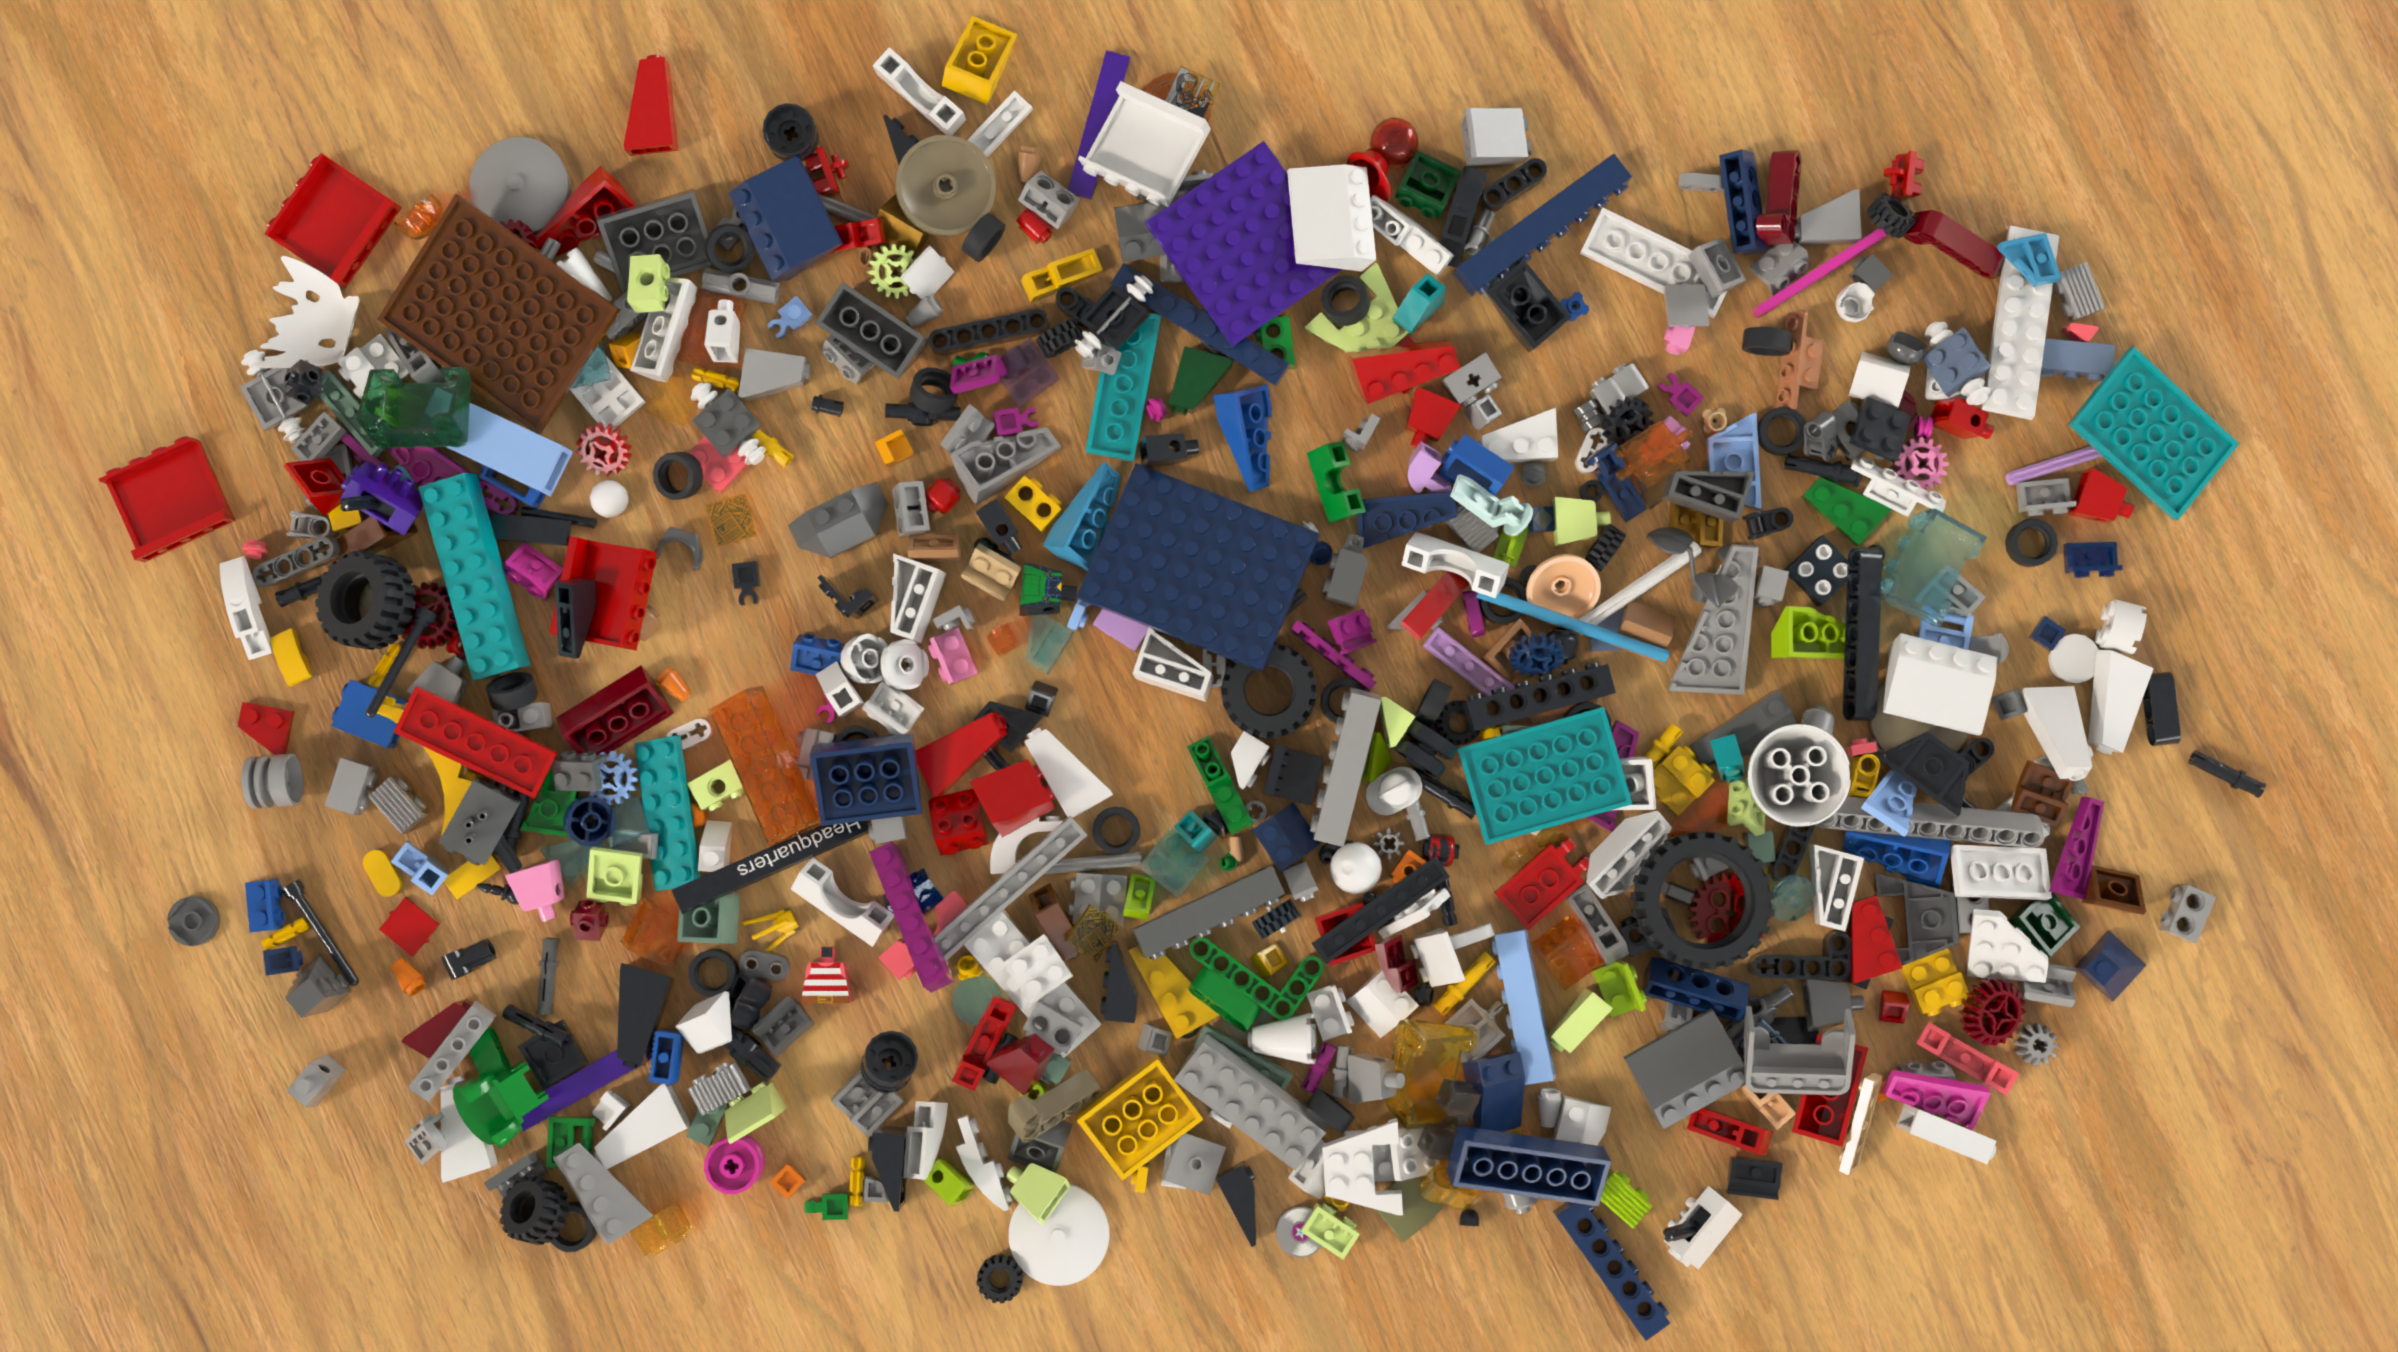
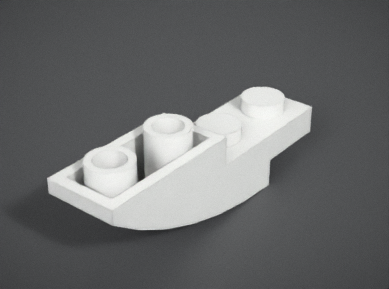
(1409, 235)
(242, 607)
(985, 1174)

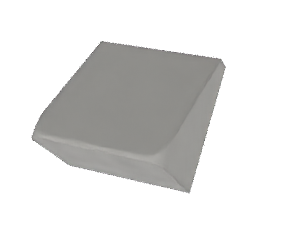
(1482, 412)
(1154, 1039)

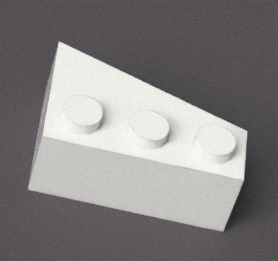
(914, 597)
(1835, 884)

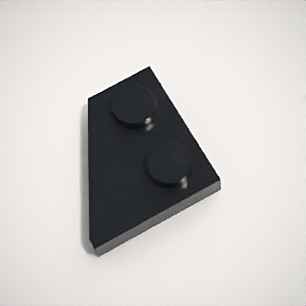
(1018, 722)

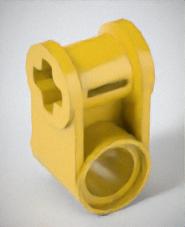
(1863, 779)

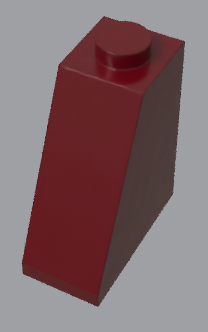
(433, 1032)
(1022, 1062)

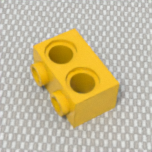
(1030, 508)

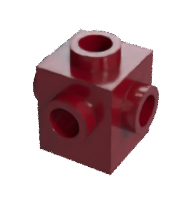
(589, 920)

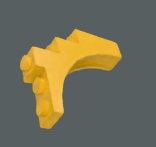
(451, 773)

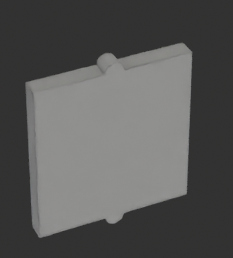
(1686, 305)

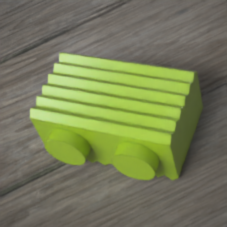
(1623, 1199)

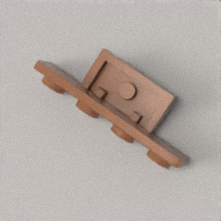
(1801, 365)

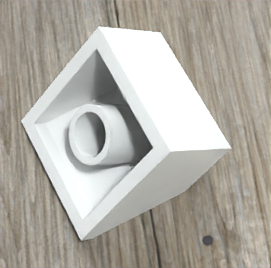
(1380, 1004)

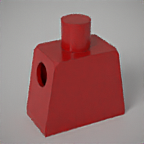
(1429, 416)
(1961, 419)
(2100, 498)

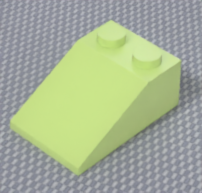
(752, 1111)

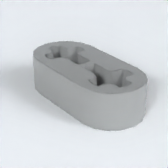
(1701, 182)

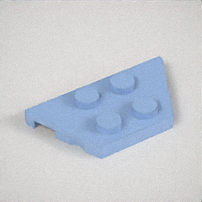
(1737, 451)

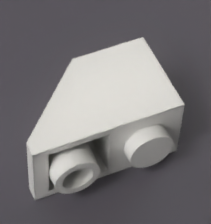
(839, 689)
(1246, 757)

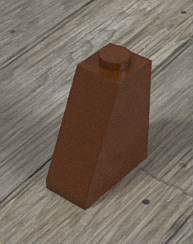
(371, 537)
(1054, 920)

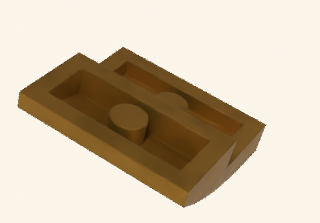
(1704, 528)

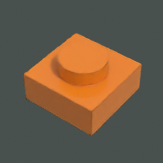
(788, 1180)

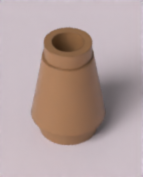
(1028, 163)

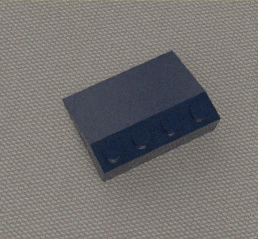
(785, 219)
(866, 779)

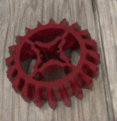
(444, 603)
(1992, 1011)

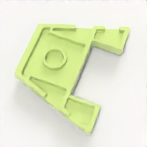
(1374, 330)

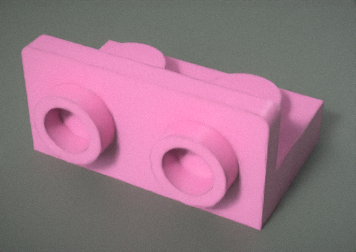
(953, 657)

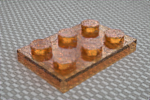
(692, 346)

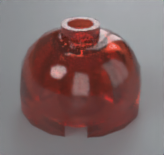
(1395, 141)

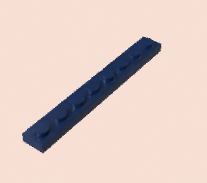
(1204, 328)

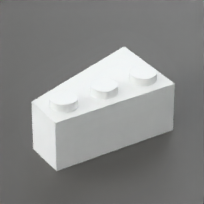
(1526, 440)
(1171, 669)

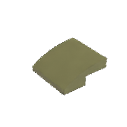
(1416, 1209)

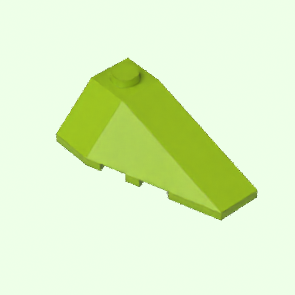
(1807, 635)

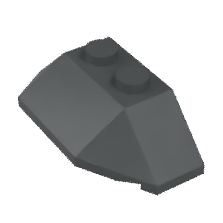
(841, 521)

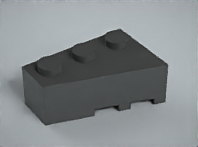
(1710, 492)

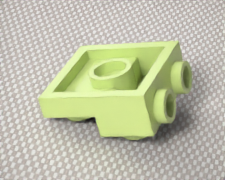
(615, 876)

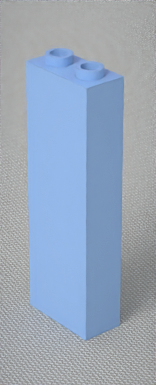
(514, 450)

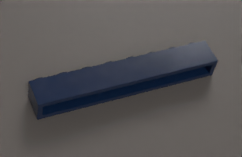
(1542, 225)

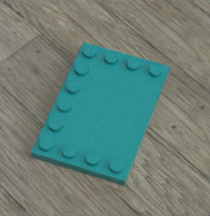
(2153, 433)
(1544, 776)

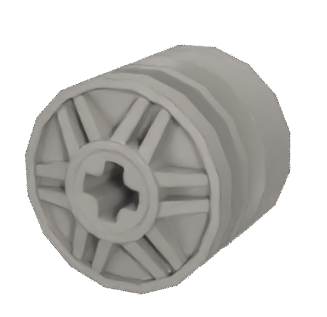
(272, 781)

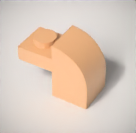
(1771, 1106)

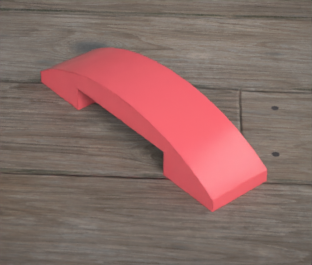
(1967, 1058)

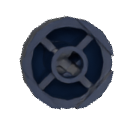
(586, 821)

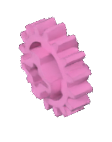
(1928, 470)

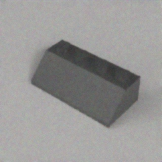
(1134, 237)
(871, 331)

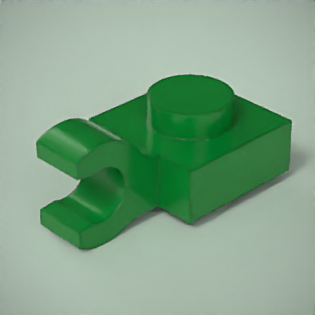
(833, 1206)

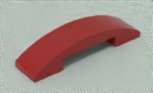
(983, 1041)

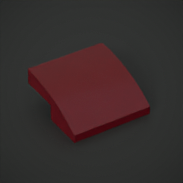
(1398, 971)

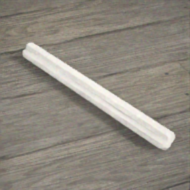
(1639, 586)

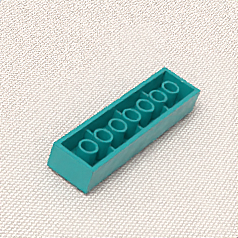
(474, 576)

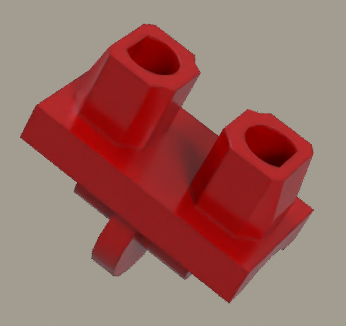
(1902, 175)
(828, 182)

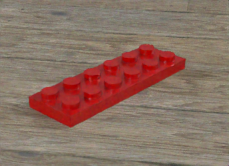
(475, 742)

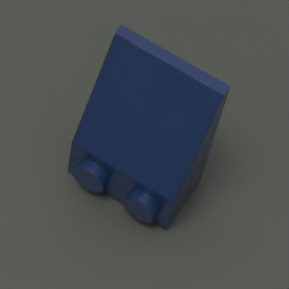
(1501, 1087)

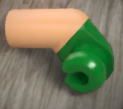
(1234, 856)

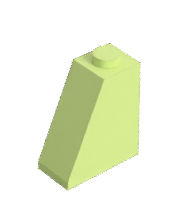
(1578, 1021)

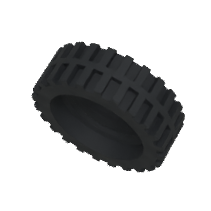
(1755, 887)

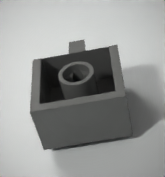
(1347, 574)

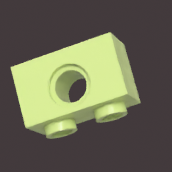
(643, 271)
(704, 791)

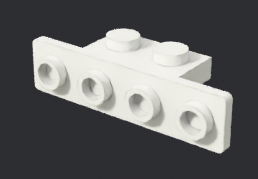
(1894, 491)

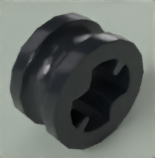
(1599, 490)

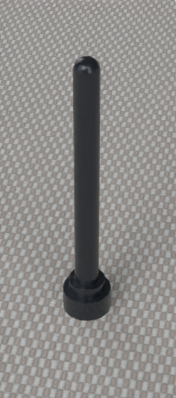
(422, 620)
(296, 893)

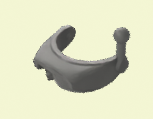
(690, 539)

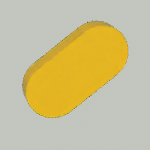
(382, 873)

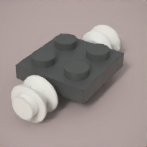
(727, 423)

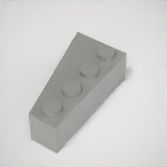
(603, 1198)

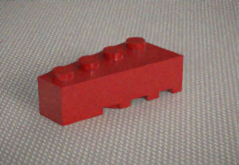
(1398, 368)

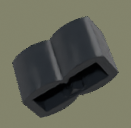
(746, 999)

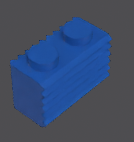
(666, 1056)

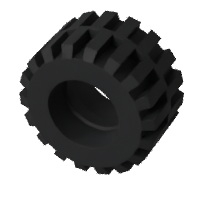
(534, 1210)

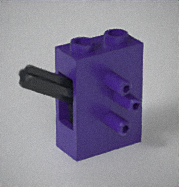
(382, 496)

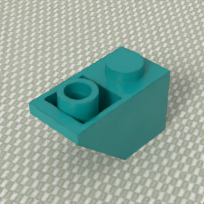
(1420, 303)
(1728, 758)

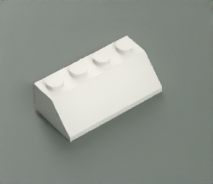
(664, 332)

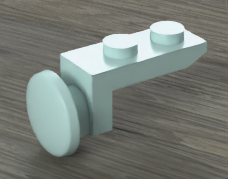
(1490, 508)

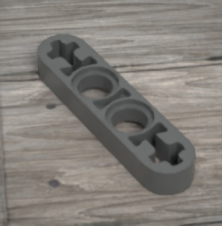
(296, 562)

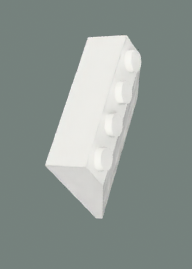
(1332, 216)
(1939, 684)

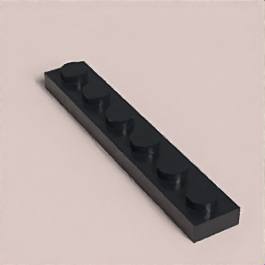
(1380, 910)

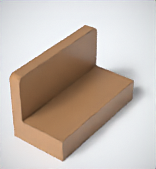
(934, 548)

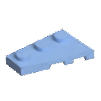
(1892, 802)

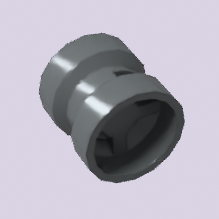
(1589, 416)

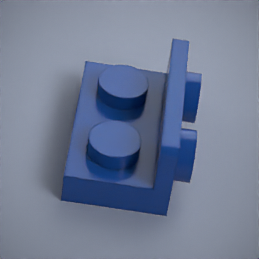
(814, 654)
(264, 905)

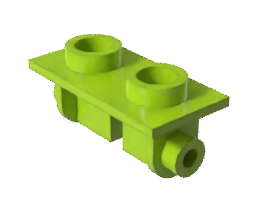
(1510, 547)

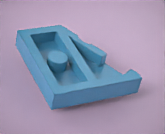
(2032, 258)

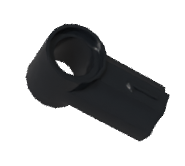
(464, 960)

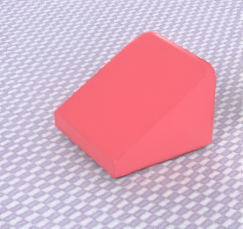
(2079, 332)

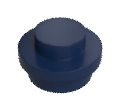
(1322, 553)

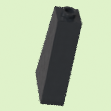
(640, 1012)

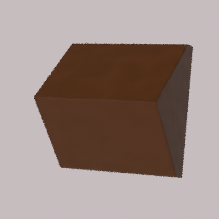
(2115, 890)

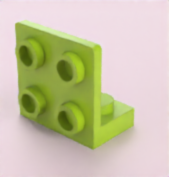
(1619, 988)

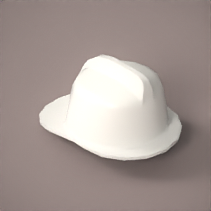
(1394, 791)

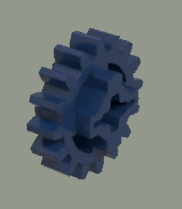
(1536, 654)

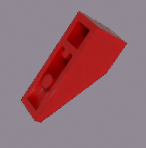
(1730, 1130)

